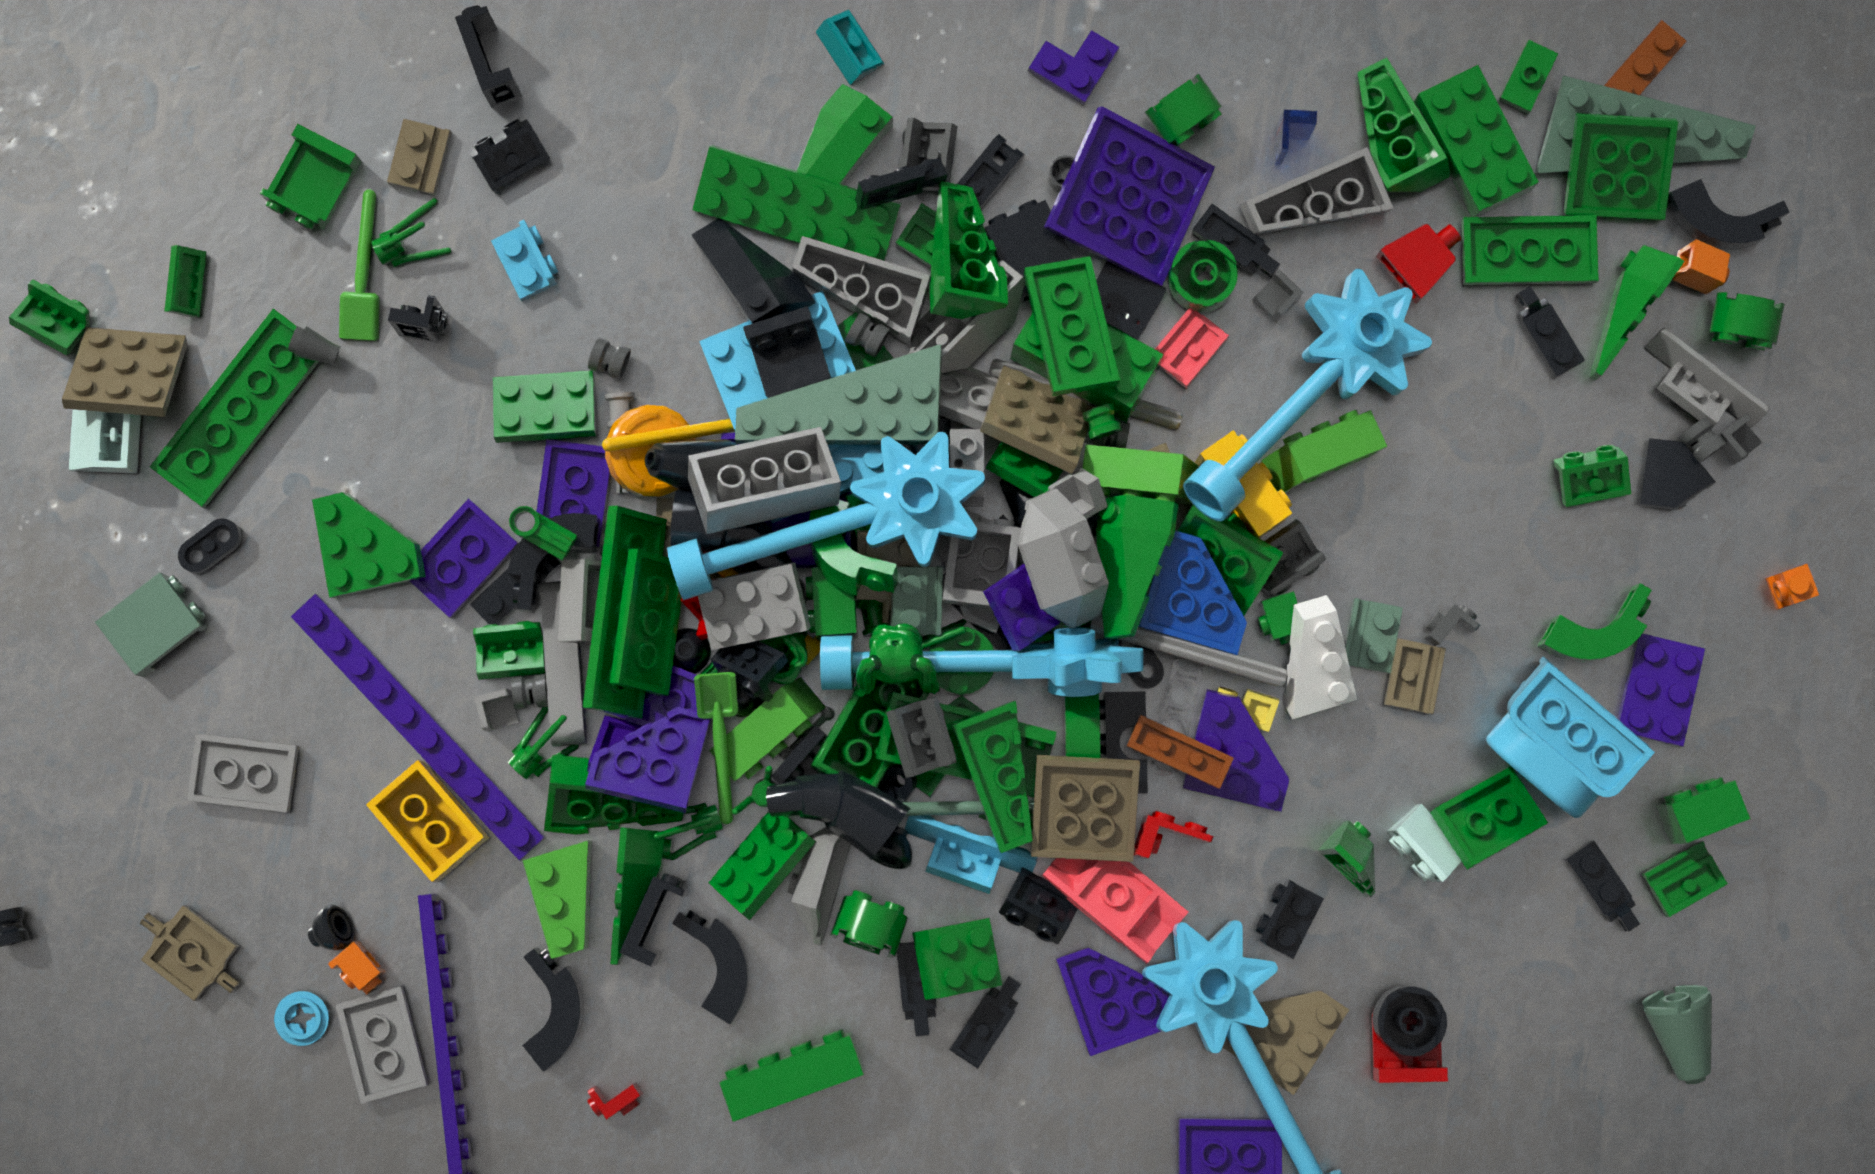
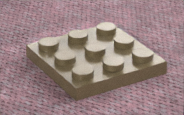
(125, 372)
(1035, 421)
(1085, 808)

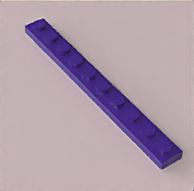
(418, 727)
(445, 1044)

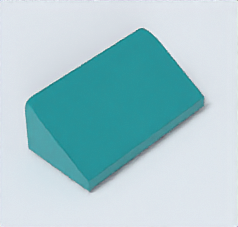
(849, 46)

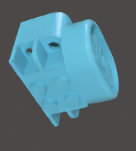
(1566, 741)

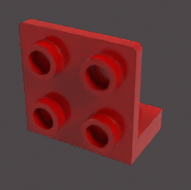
(1149, 840)
(1397, 1068)

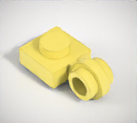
(1259, 705)

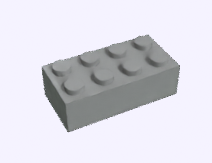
(763, 480)

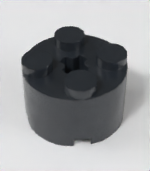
(1419, 1038)

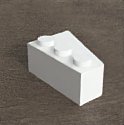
(1318, 660)

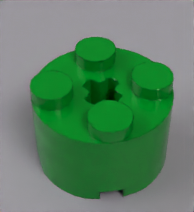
(1183, 110)
(1196, 259)
(1747, 320)
(963, 682)
(870, 924)

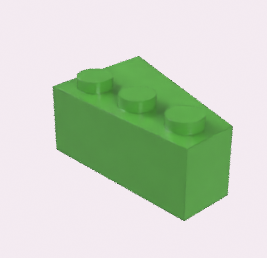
(1324, 450)
(1140, 472)
(770, 727)
(562, 896)

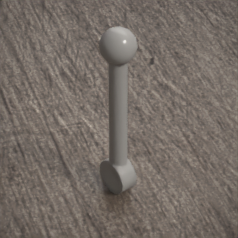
(827, 714)

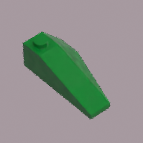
(964, 266)
(1639, 285)
(1130, 544)
(576, 809)
(1352, 855)

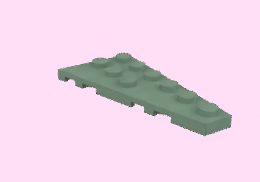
(1698, 138)
(858, 407)

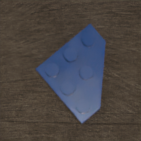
(1193, 599)

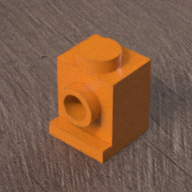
(1792, 586)
(358, 968)

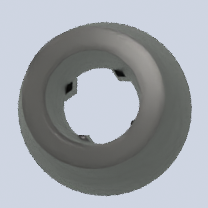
(312, 346)

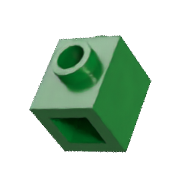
(1277, 617)

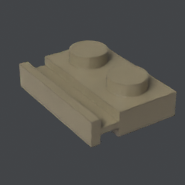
(419, 157)
(1414, 676)

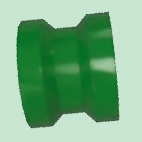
(1101, 421)

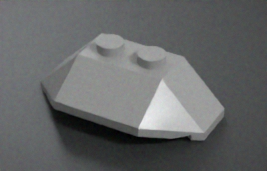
(970, 337)
(1062, 559)
(819, 881)

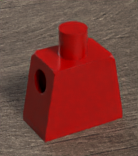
(1420, 258)

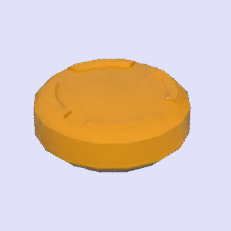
(628, 465)

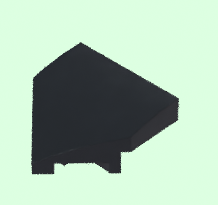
(1672, 475)

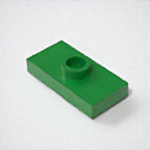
(1528, 76)
(185, 281)

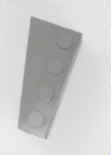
(1329, 194)
(865, 285)

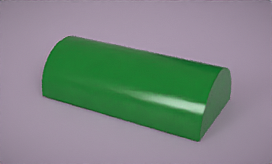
(857, 733)

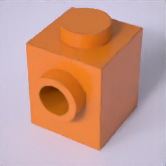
(1703, 267)

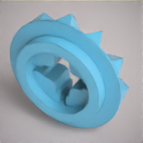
(288, 1009)

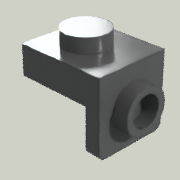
(1441, 624)

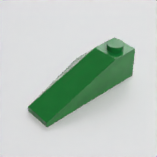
(1398, 134)
(844, 135)
(637, 862)

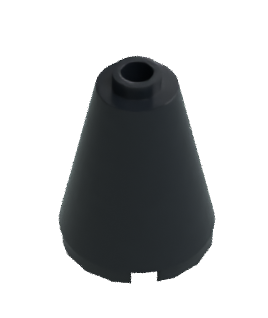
(670, 459)

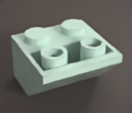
(104, 442)
(1425, 844)

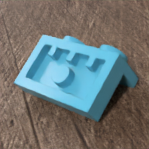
(524, 261)

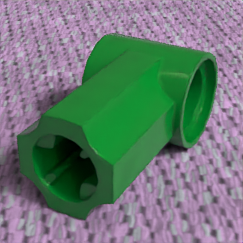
(545, 533)

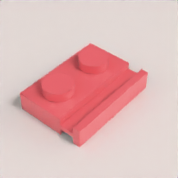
(1190, 346)

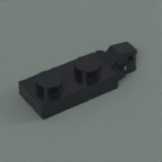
(899, 184)
(1245, 245)
(1548, 333)
(1603, 885)
(911, 990)
(986, 1023)

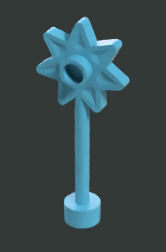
(1359, 342)
(910, 500)
(1071, 662)
(1214, 991)

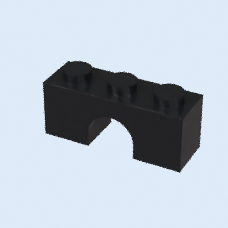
(1121, 712)

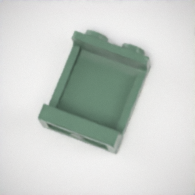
(151, 623)

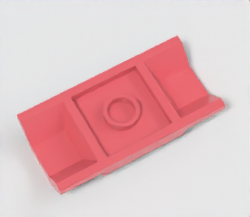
(1118, 901)

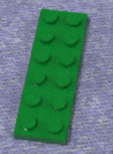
(791, 204)
(234, 412)
(624, 531)

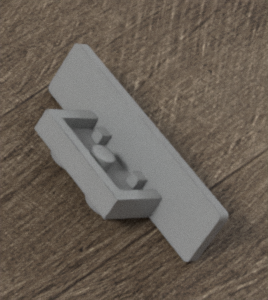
(1700, 385)

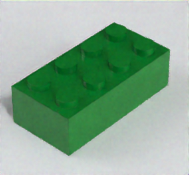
(1477, 140)
(1134, 360)
(791, 1076)

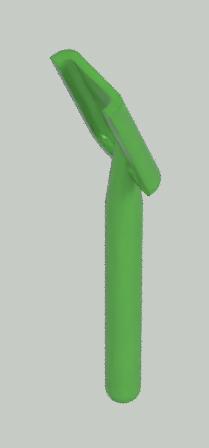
(361, 310)
(718, 699)

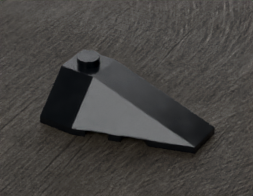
(751, 275)

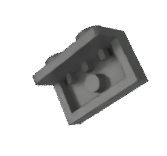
(926, 142)
(1298, 558)
(921, 736)

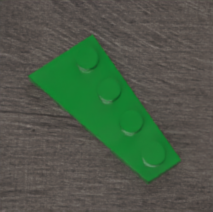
(995, 764)

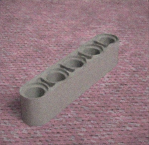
(563, 673)

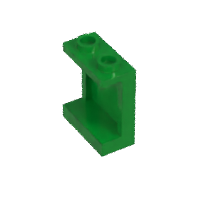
(311, 179)

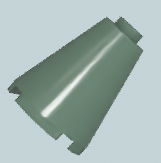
(1683, 1029)

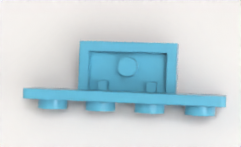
(964, 855)

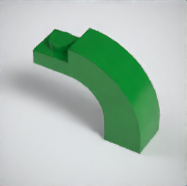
(846, 567)
(1583, 644)
(1082, 726)

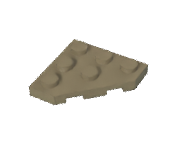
(1295, 1035)

